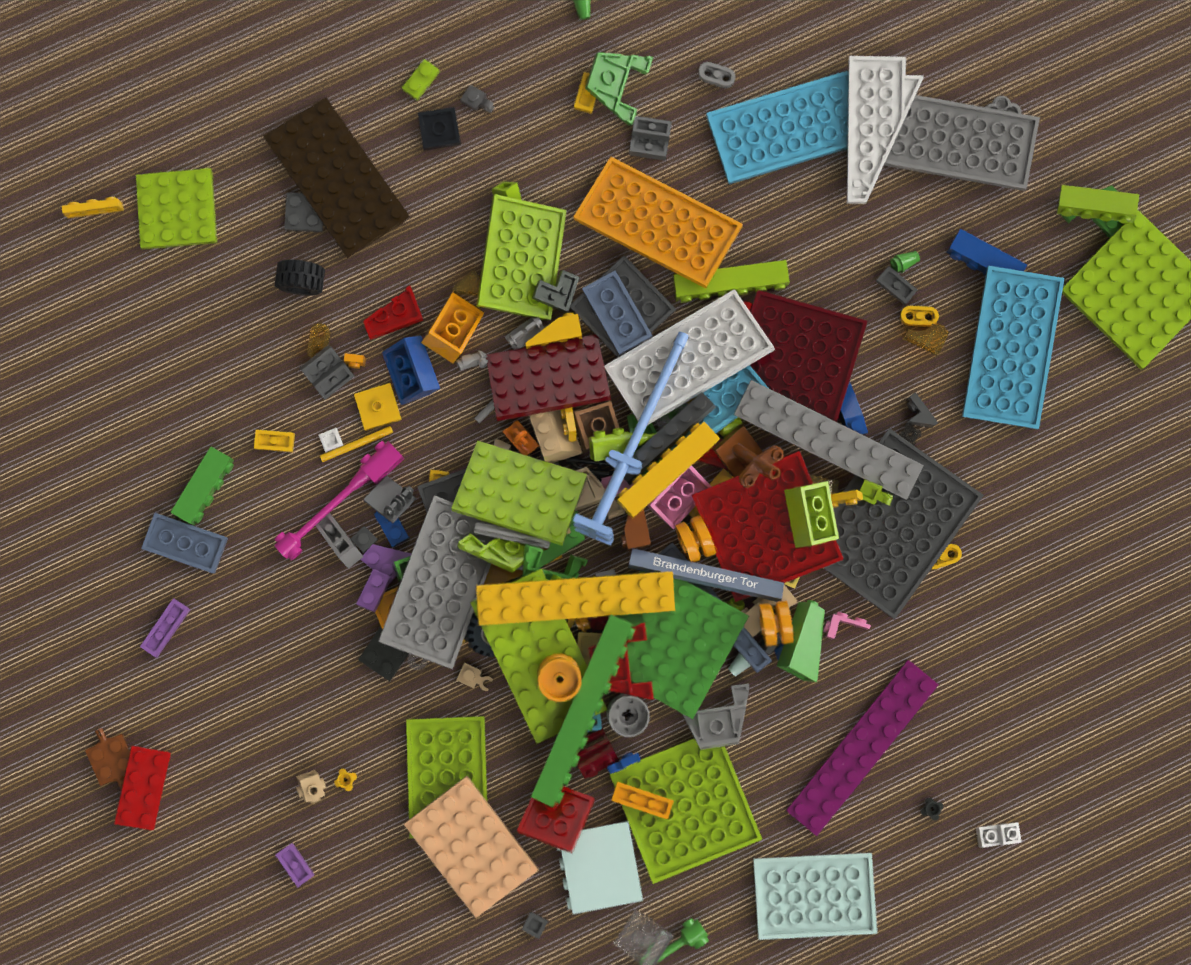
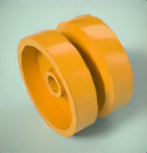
(695, 539)
(776, 623)
(561, 688)

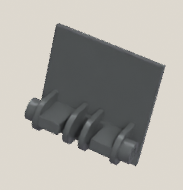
(390, 499)

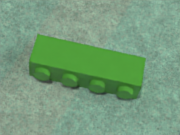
(202, 486)

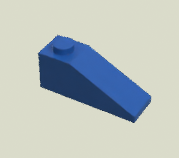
(851, 413)

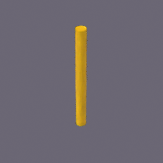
(356, 444)

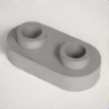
(717, 73)

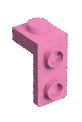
(831, 626)

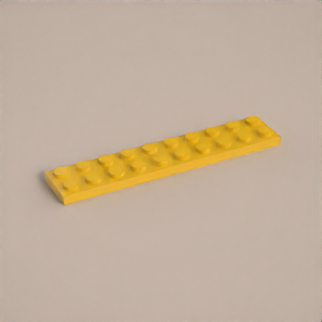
(575, 598)

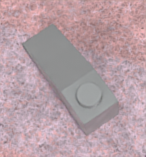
(339, 541)

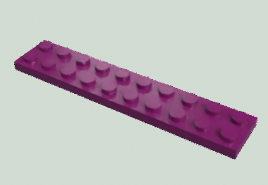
(862, 747)

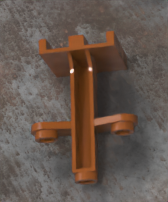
(745, 458)

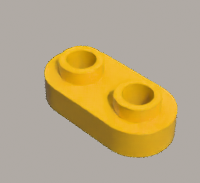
(918, 316)
(945, 560)

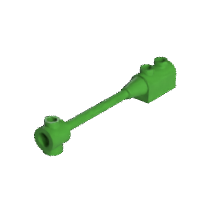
(692, 935)

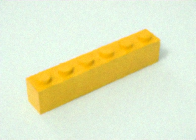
(664, 473)

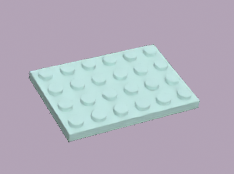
(815, 896)

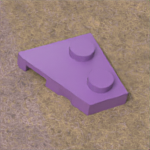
(382, 558)

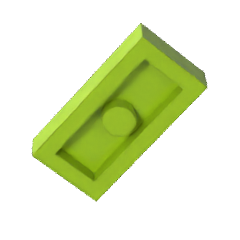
(420, 79)

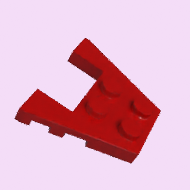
(622, 681)

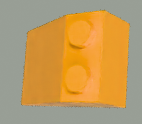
(452, 328)

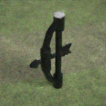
(596, 472)

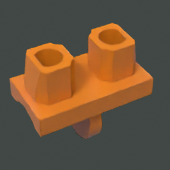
(520, 438)

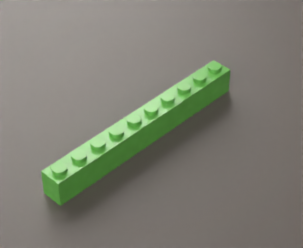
(582, 711)

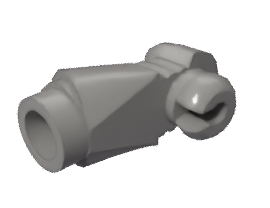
(473, 360)

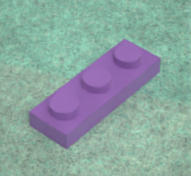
(165, 628)

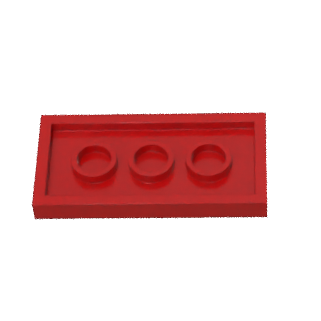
(142, 788)

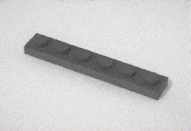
(671, 433)

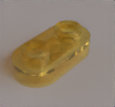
(317, 342)

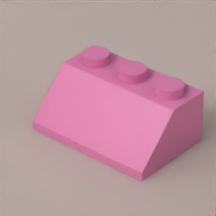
(677, 498)

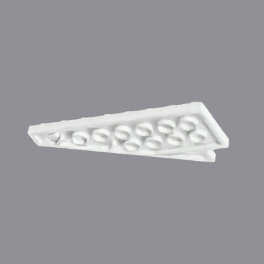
(876, 110)

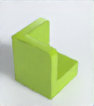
(507, 189)

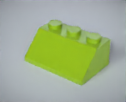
(811, 514)

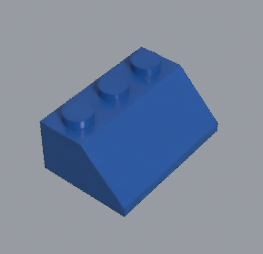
(410, 369)

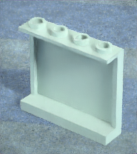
(601, 869)

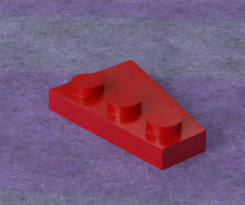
(394, 316)

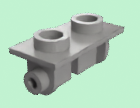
(524, 332)

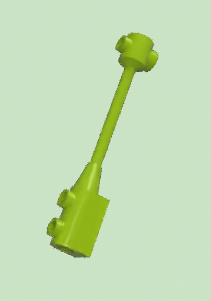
(602, 444)

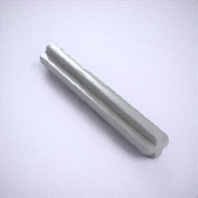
(510, 535)

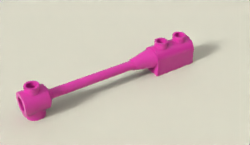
(372, 468)

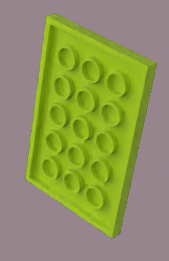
(518, 252)
(519, 493)
(442, 755)

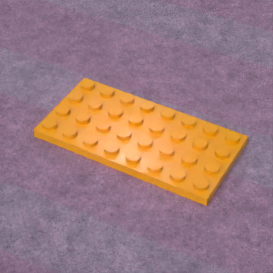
(658, 222)

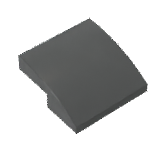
(650, 138)
(327, 372)

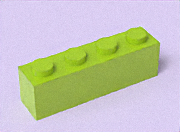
(1098, 204)

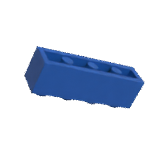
(980, 254)

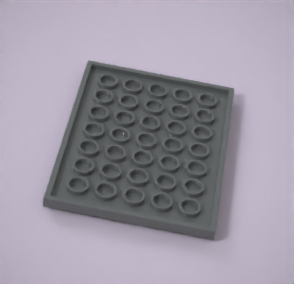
(897, 544)

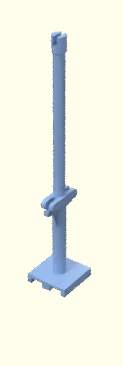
(624, 462)

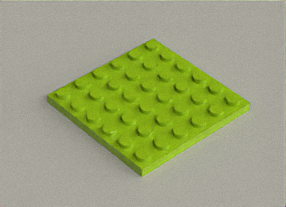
(1135, 290)
(706, 814)

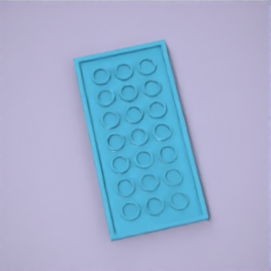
(782, 128)
(1013, 347)

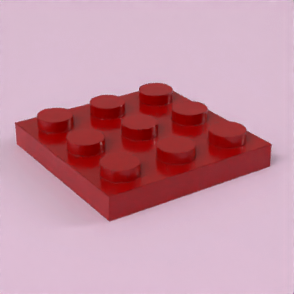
(558, 824)

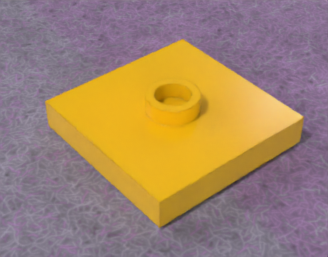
(377, 406)

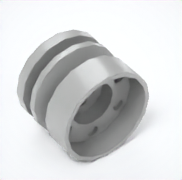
(633, 724)

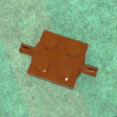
(109, 758)

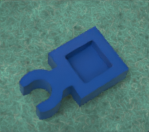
(627, 760)

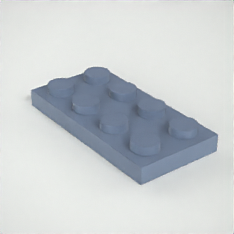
(617, 312)
(184, 543)

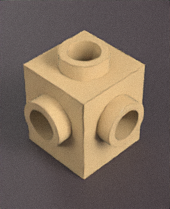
(310, 786)

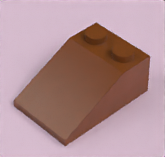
(636, 533)

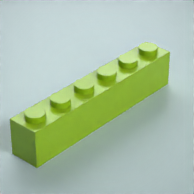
(741, 278)

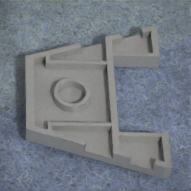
(720, 725)

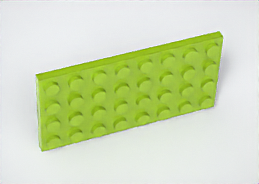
(519, 653)

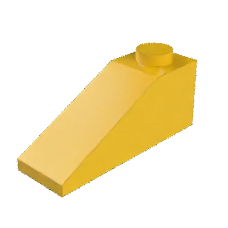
(559, 330)

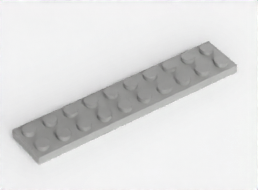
(828, 439)

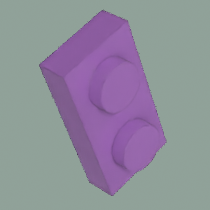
(374, 591)
(295, 864)

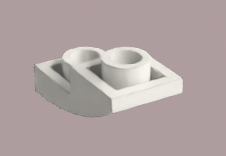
(998, 834)

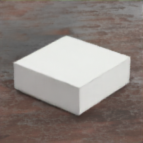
(331, 440)

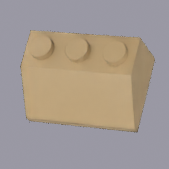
(551, 438)

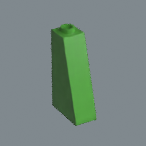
(803, 655)

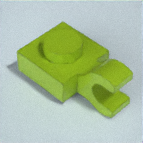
(872, 492)

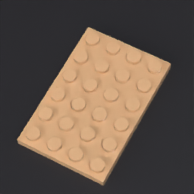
(471, 846)

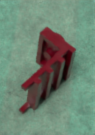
(597, 756)

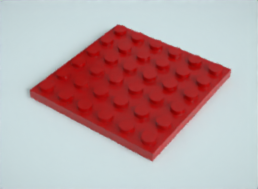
(755, 529)

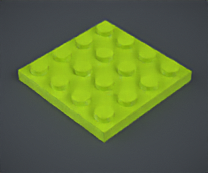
(176, 208)

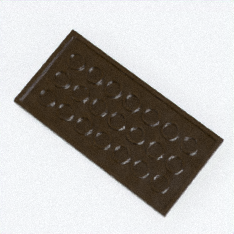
(336, 177)

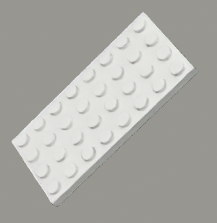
(719, 344)

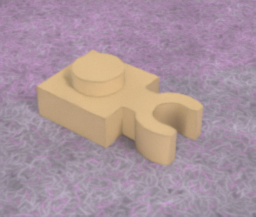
(471, 676)

